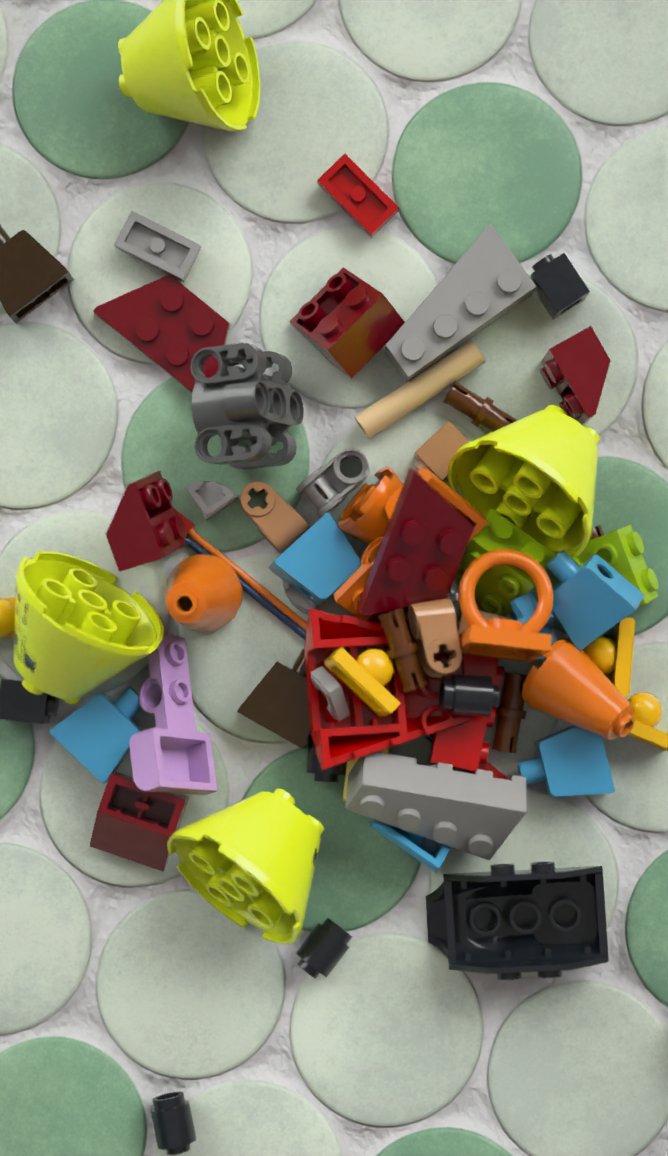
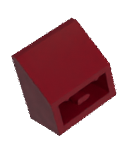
(348, 322)
(578, 373)
(145, 523)
(137, 821)

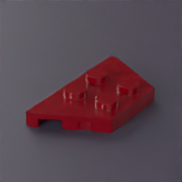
(167, 326)
(417, 550)

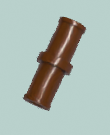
(477, 408)
(403, 650)
(510, 713)

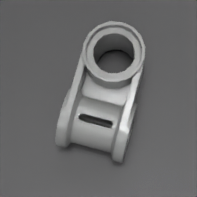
(333, 482)

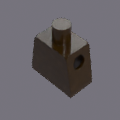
(27, 274)
(281, 702)

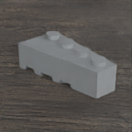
(465, 302)
(436, 802)

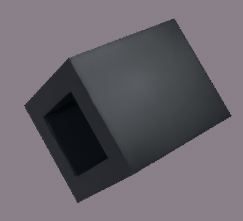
(558, 284)
(24, 706)

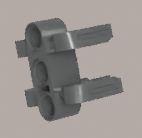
(245, 406)

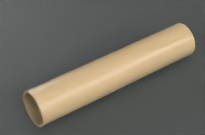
(419, 389)

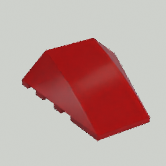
(363, 729)

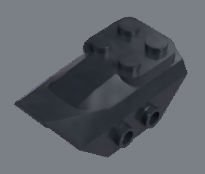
(520, 920)

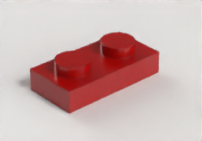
(357, 195)

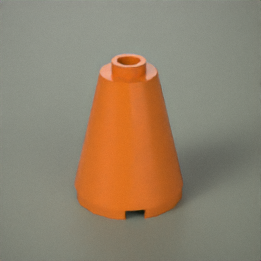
(366, 512)
(203, 593)
(578, 693)

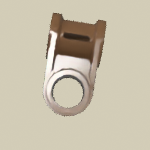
(277, 521)
(435, 630)

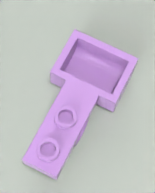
(173, 753)

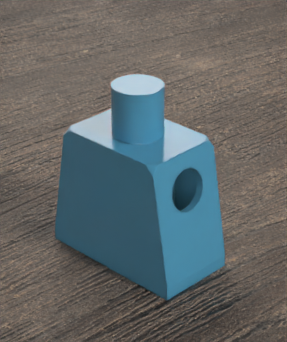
(318, 561)
(590, 597)
(100, 732)
(570, 764)

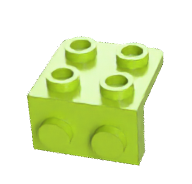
(623, 552)
(502, 582)

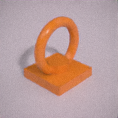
(503, 636)

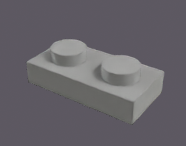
(157, 246)

